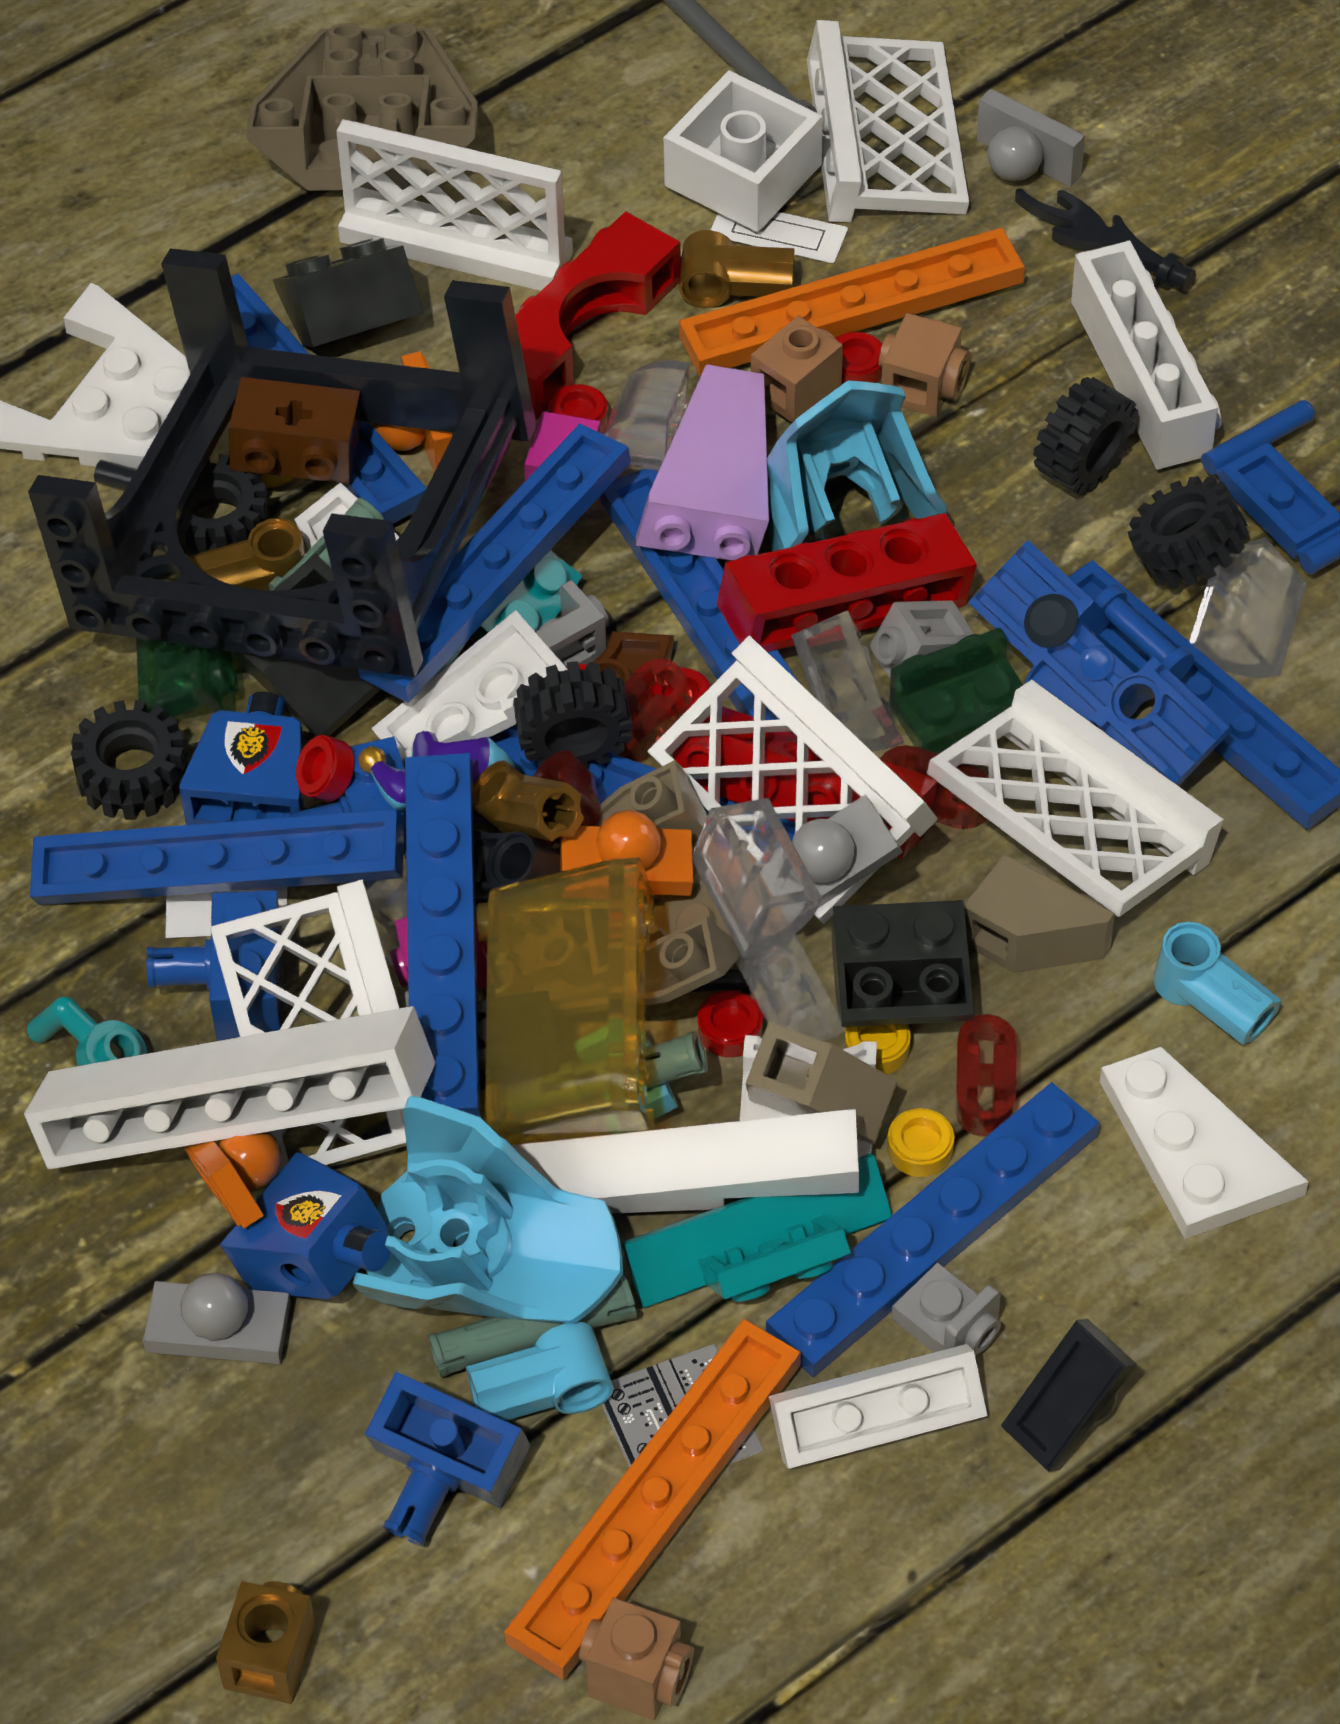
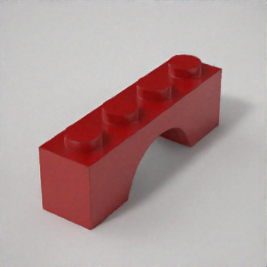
(620, 271)

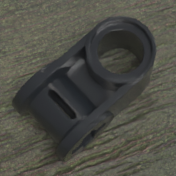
(509, 859)

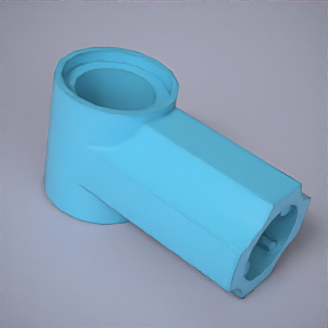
(1213, 983)
(559, 1372)

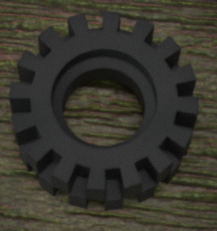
(1085, 435)
(223, 486)
(1188, 531)
(573, 713)
(124, 732)

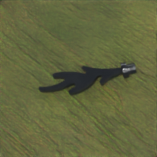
(1088, 231)

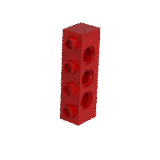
(855, 572)
(781, 789)

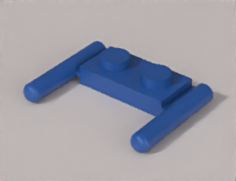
(1276, 491)

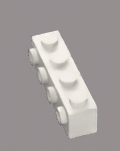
(1144, 354)

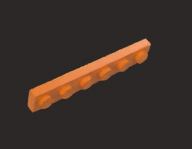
(857, 298)
(653, 1497)

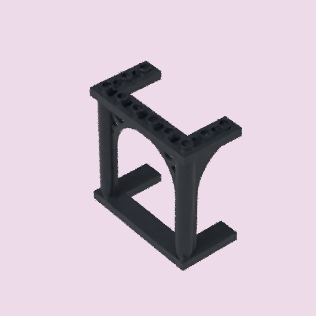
(382, 583)

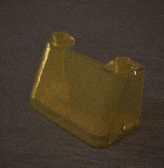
(567, 1003)

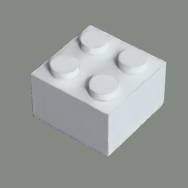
(743, 150)

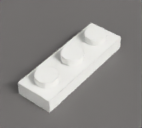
(877, 1406)

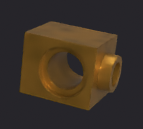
(273, 1667)

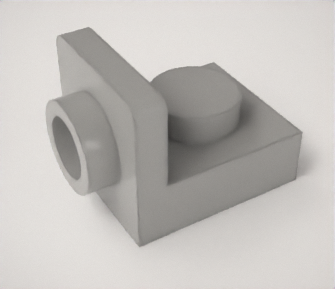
(580, 630)
(916, 630)
(948, 1313)

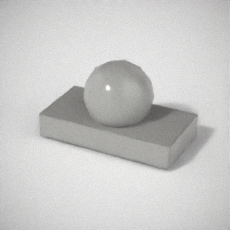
(1027, 141)
(845, 847)
(217, 1320)

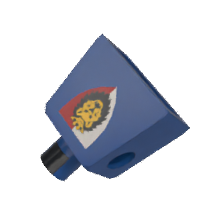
(245, 765)
(311, 1234)

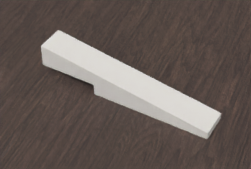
(705, 1162)

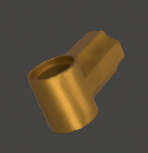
(717, 268)
(253, 563)
(526, 803)

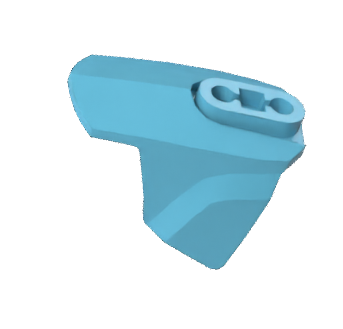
(850, 434)
(518, 1237)

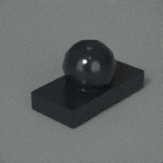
(1069, 1395)

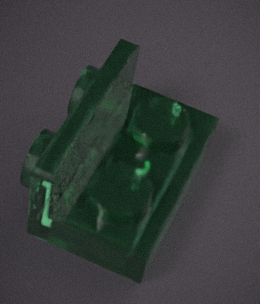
(184, 677)
(953, 690)

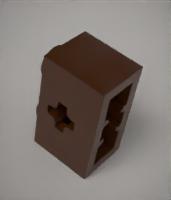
(294, 430)

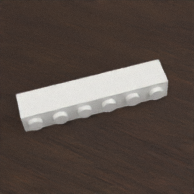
(230, 1088)

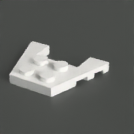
(118, 401)

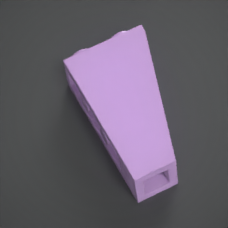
(714, 476)

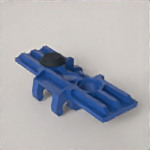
(1059, 635)

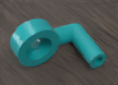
(92, 1037)

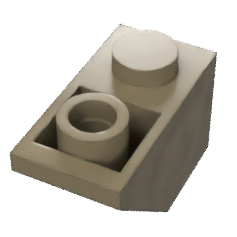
(1034, 921)
(815, 1076)

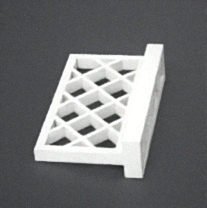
(844, 152)
(444, 230)
(815, 729)
(1100, 775)
(364, 972)

